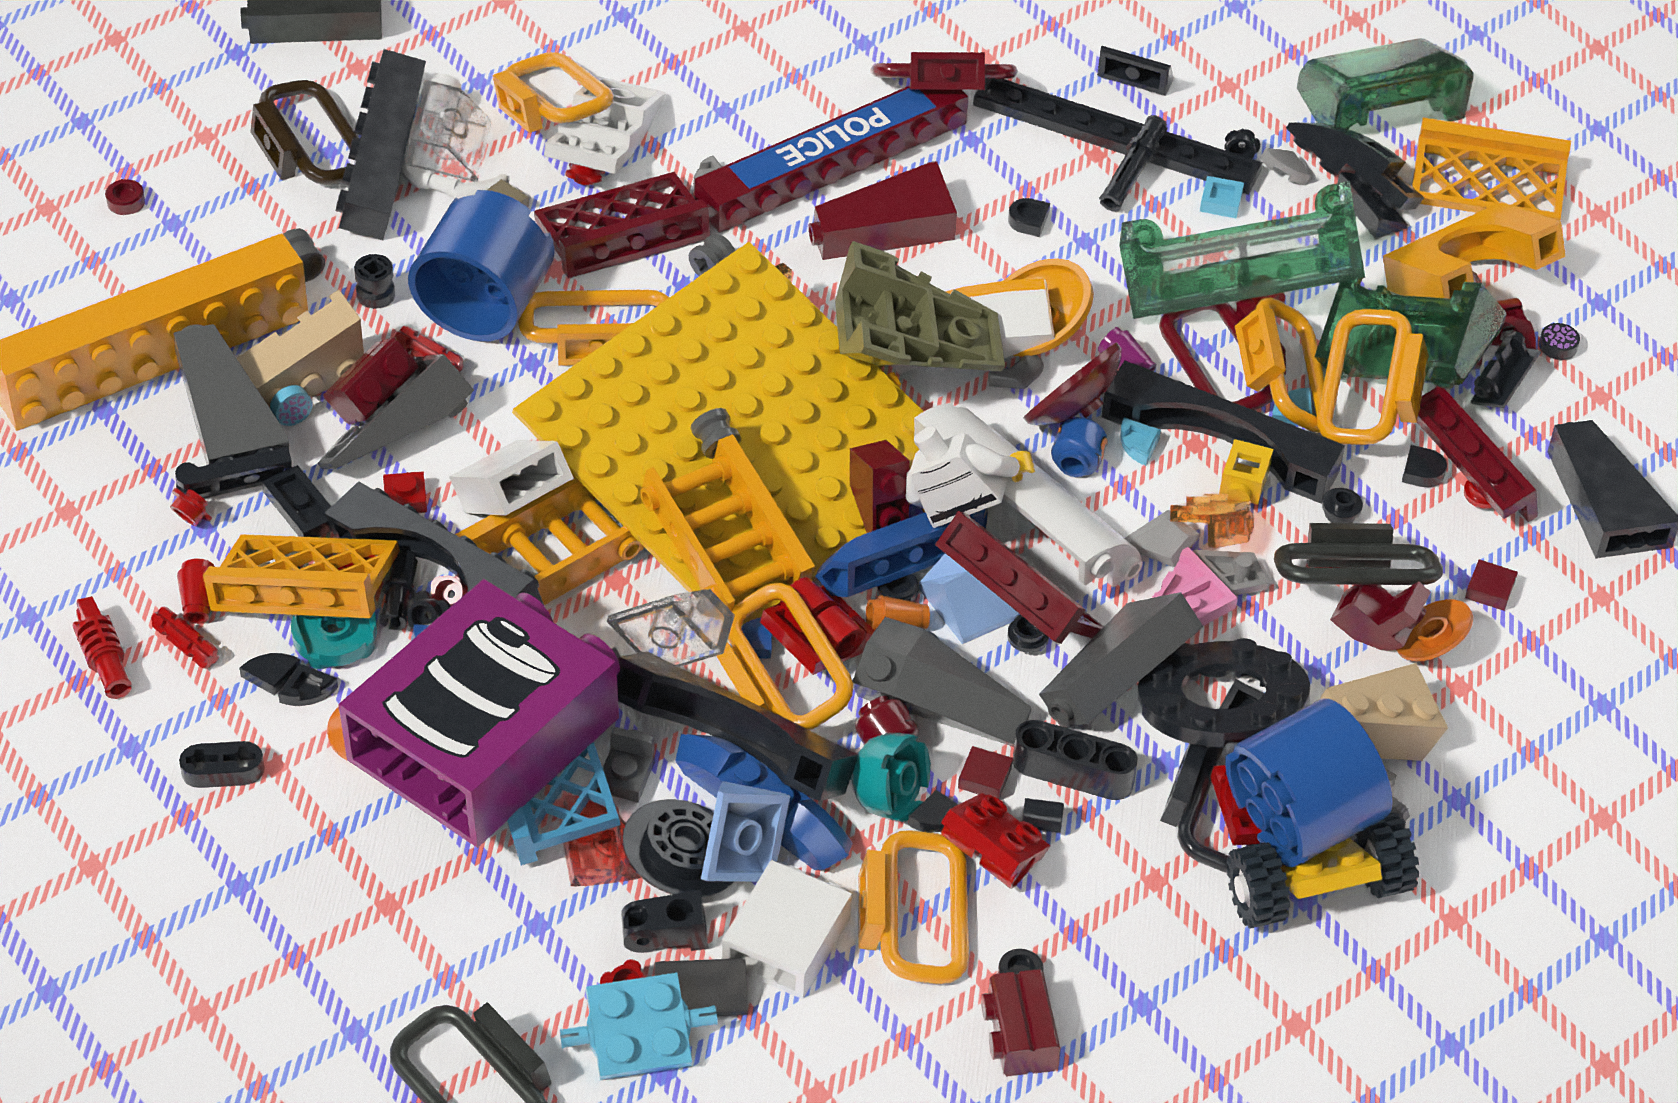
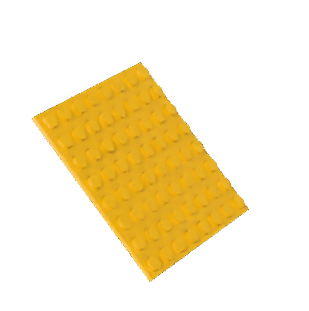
(775, 364)

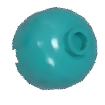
(891, 775)

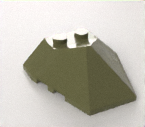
(906, 321)

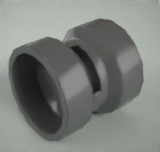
(310, 255)

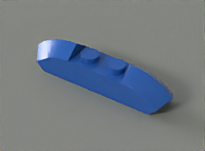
(885, 555)
(808, 828)

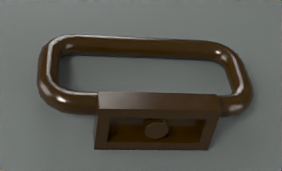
(280, 142)

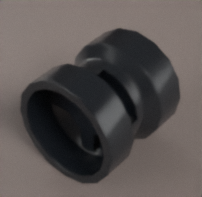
(374, 281)

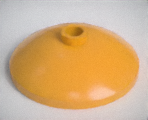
(1069, 298)

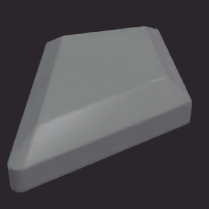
(1163, 539)
(1235, 569)

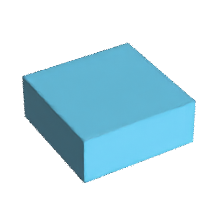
(1221, 197)

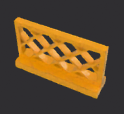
(1492, 149)
(309, 591)

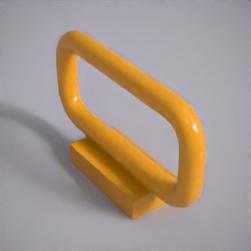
(528, 106)
(580, 340)
(1264, 359)
(1403, 383)
(753, 679)
(880, 906)

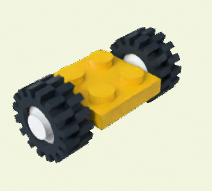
(1378, 858)

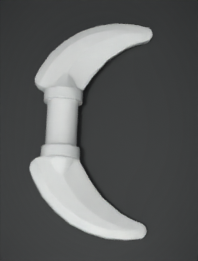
(454, 187)

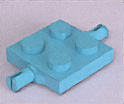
(638, 1026)

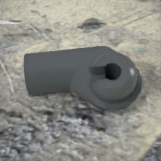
(1019, 375)

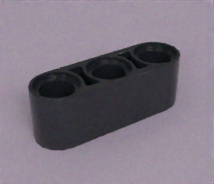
(1074, 759)

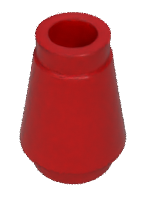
(193, 590)

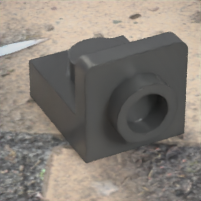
(629, 763)

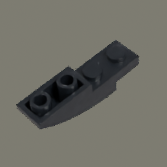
(1357, 154)

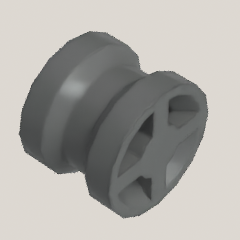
(714, 250)
(712, 427)

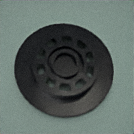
(682, 834)

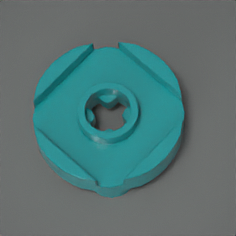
(333, 649)

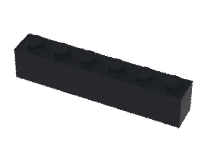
(382, 144)

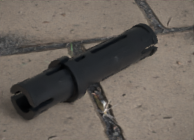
(1139, 153)

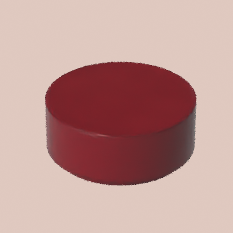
(125, 197)

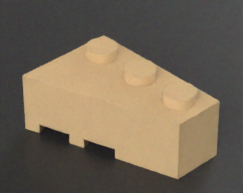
(308, 354)
(1394, 711)

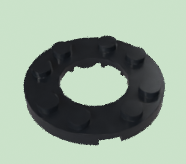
(1178, 717)

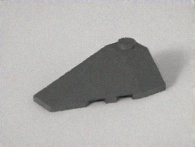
(422, 399)
(936, 683)

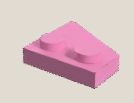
(1199, 586)

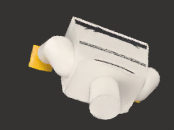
(959, 475)

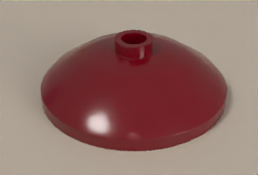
(1079, 392)

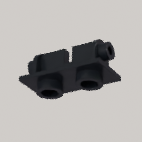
(1504, 375)

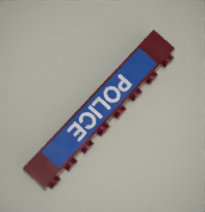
(828, 153)

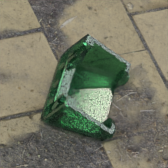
(1351, 84)
(1453, 329)

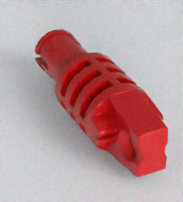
(101, 647)

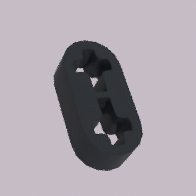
(221, 764)

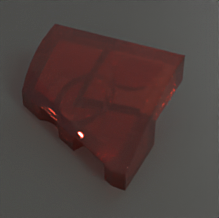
(598, 856)

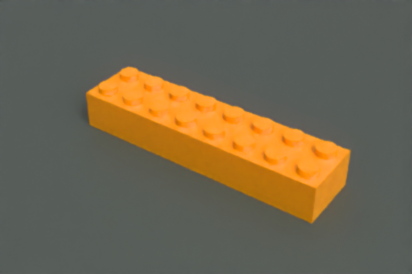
(133, 333)

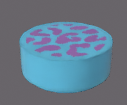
(291, 405)

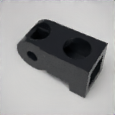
(665, 922)

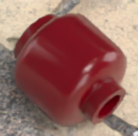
(884, 716)

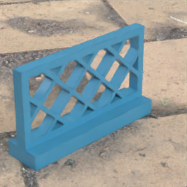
(524, 824)

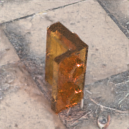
(1227, 520)

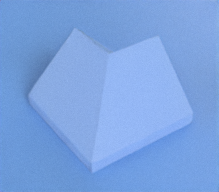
(964, 601)
(744, 833)

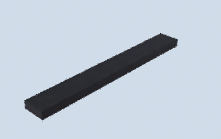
(1113, 132)

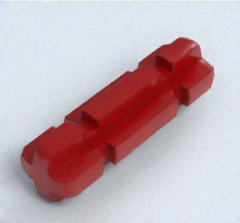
(424, 346)
(184, 637)

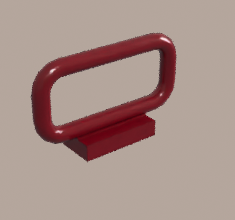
(945, 70)
(1188, 362)

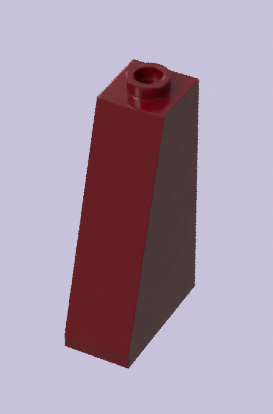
(887, 215)

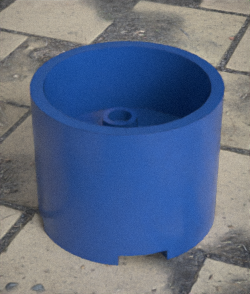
(481, 266)
(1310, 781)

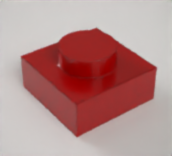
(407, 489)

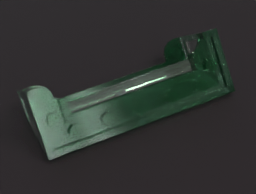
(1242, 259)

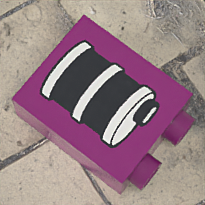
(481, 710)

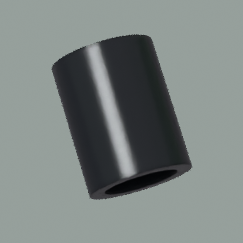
(1043, 814)

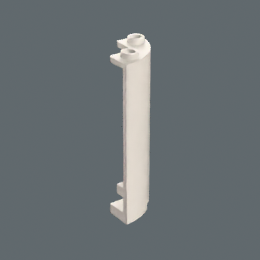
(1046, 503)

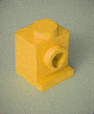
(1245, 481)

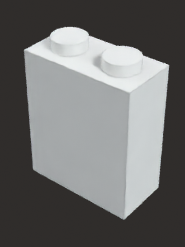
(511, 477)
(788, 928)

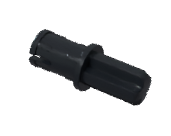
(399, 590)

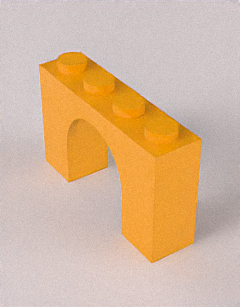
(1442, 259)

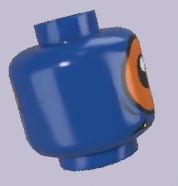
(1079, 447)

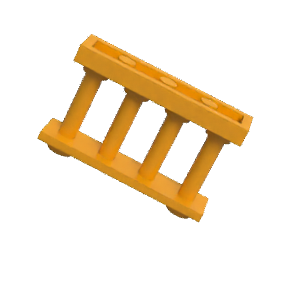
(748, 498)
(586, 562)

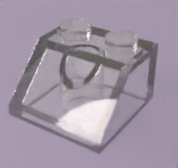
(448, 132)
(677, 627)

